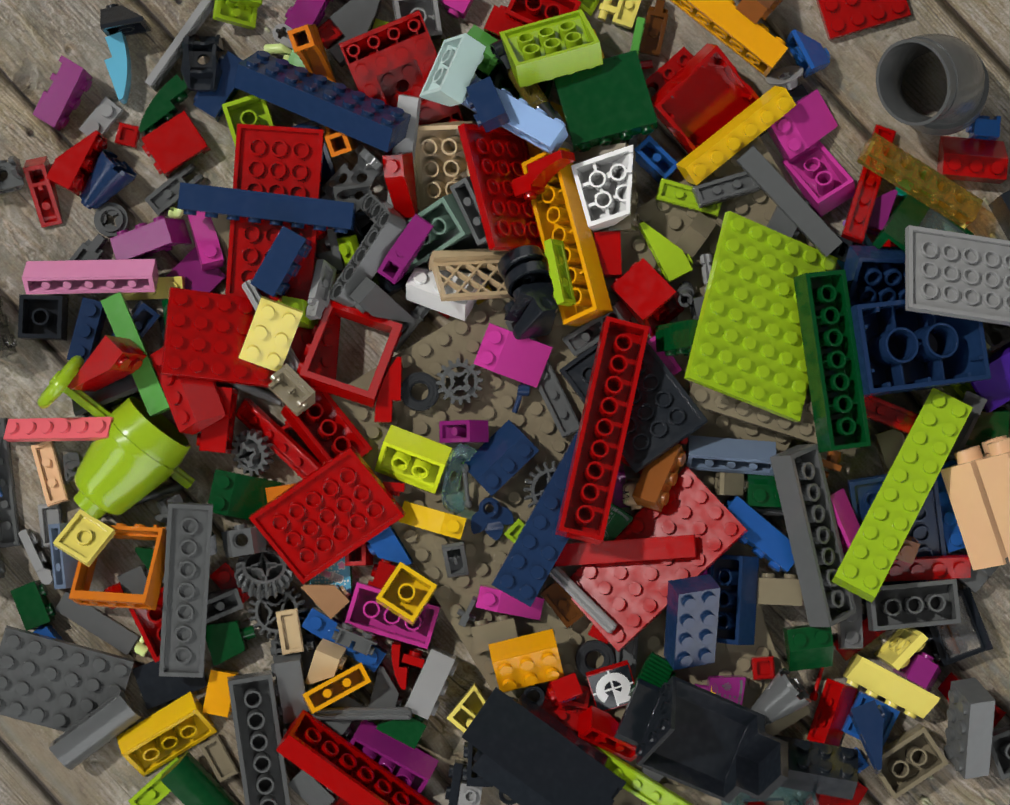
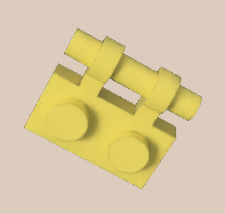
(623, 14)

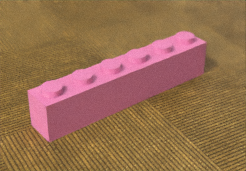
(90, 276)

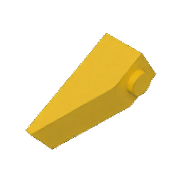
(433, 520)

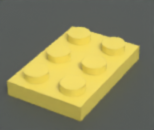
(270, 334)
(901, 647)

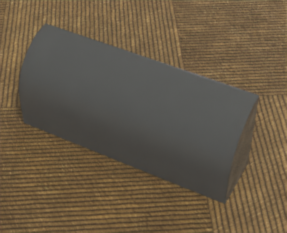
(95, 730)

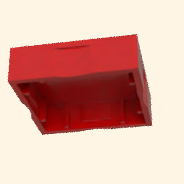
(702, 97)

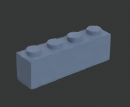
(730, 455)

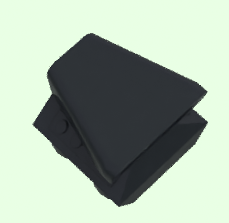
(532, 310)

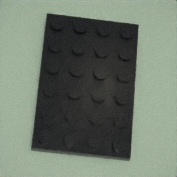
(660, 410)

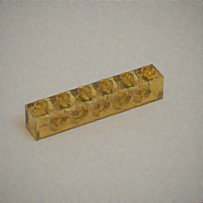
(920, 181)

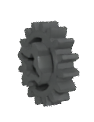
(449, 393)
(246, 443)

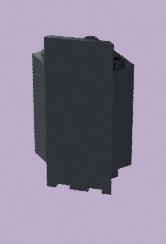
(703, 740)
(537, 756)

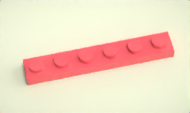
(57, 429)

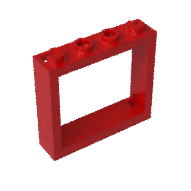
(339, 388)

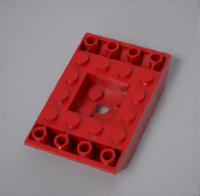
(396, 53)

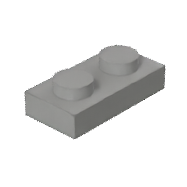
(101, 118)

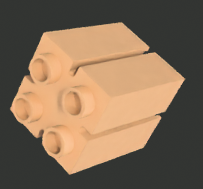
(981, 500)

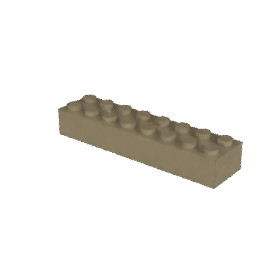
(735, 409)

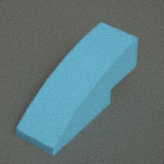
(119, 65)

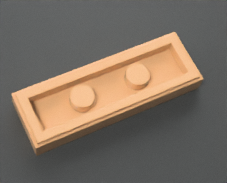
(50, 473)

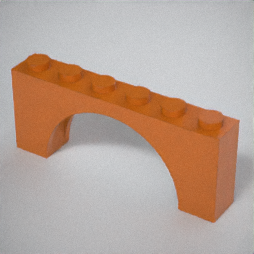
(310, 49)

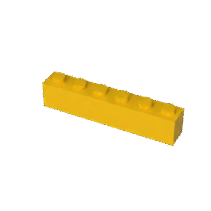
(735, 135)

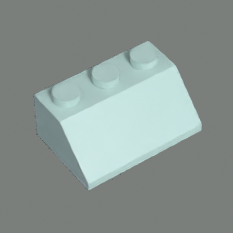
(453, 70)

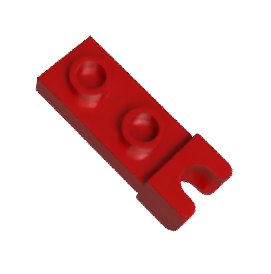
(669, 69)

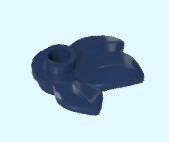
(491, 522)

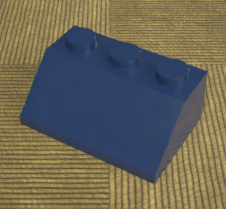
(501, 457)

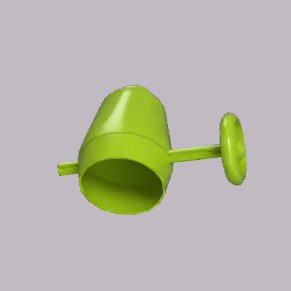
(131, 460)

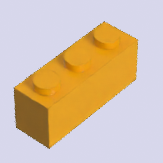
(336, 688)

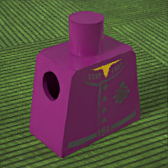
(726, 686)

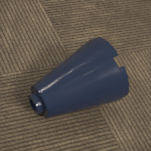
(106, 179)

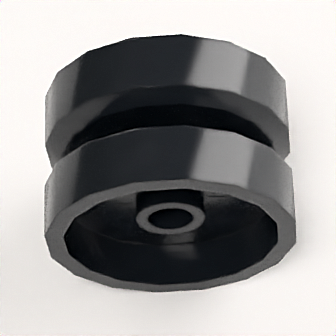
(523, 266)

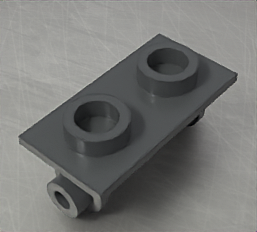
(348, 634)

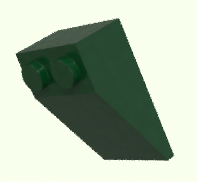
(238, 493)

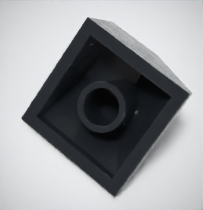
(121, 19)

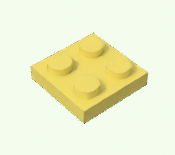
(84, 537)

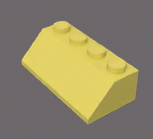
(889, 686)

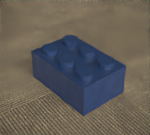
(281, 262)

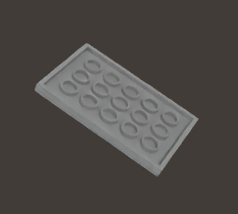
(957, 275)

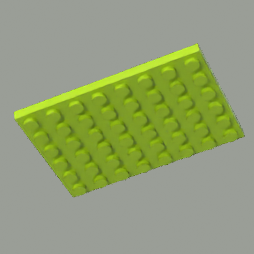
(750, 321)

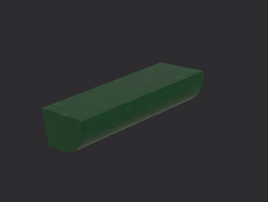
(989, 426)
(194, 784)

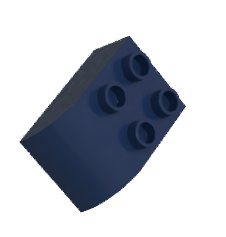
(916, 349)

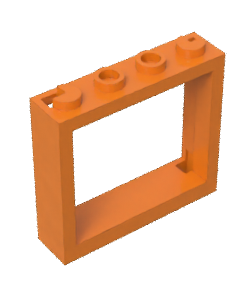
(148, 600)

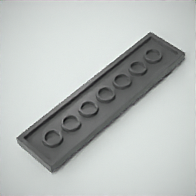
(185, 589)

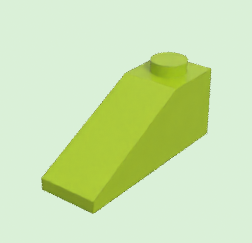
(668, 256)

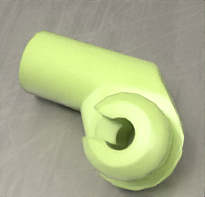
(278, 49)

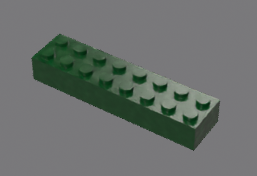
(832, 360)

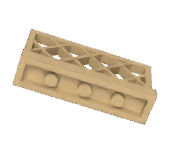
(473, 261)

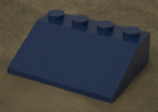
(875, 274)

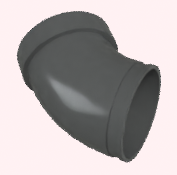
(965, 83)

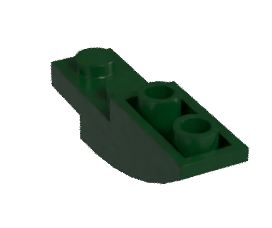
(162, 105)

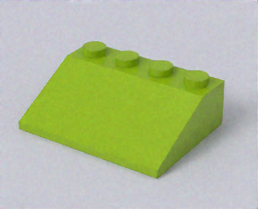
(551, 48)

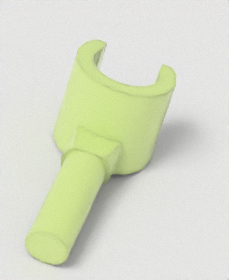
(141, 648)

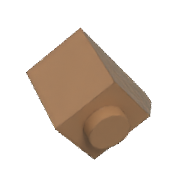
(328, 597)

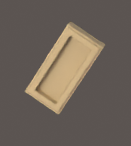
(290, 631)

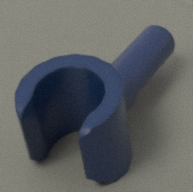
(523, 390)

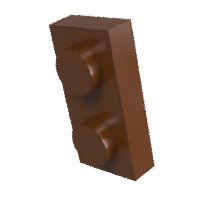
(562, 604)

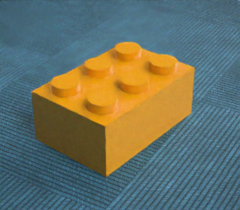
(526, 660)

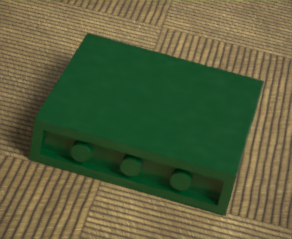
(606, 102)

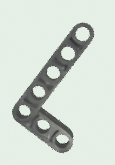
(373, 249)

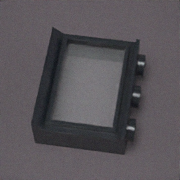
(968, 636)

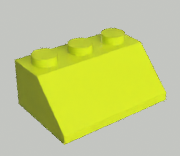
(412, 459)

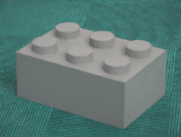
(432, 682)

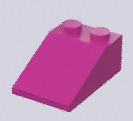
(802, 125)
(820, 178)
(517, 359)

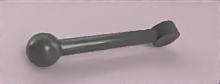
(464, 468)

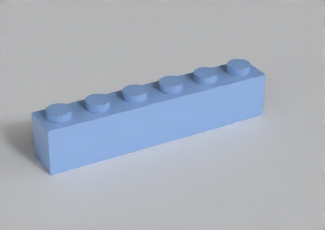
(530, 123)

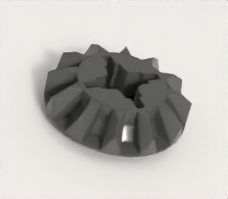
(101, 218)

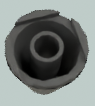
(781, 697)

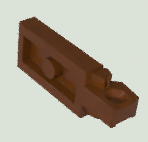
(654, 29)

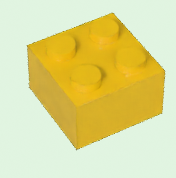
(406, 593)

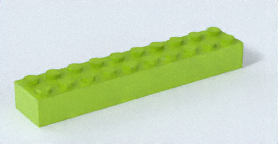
(902, 495)

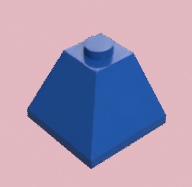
(807, 53)
(389, 547)

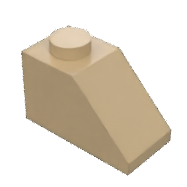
(326, 661)

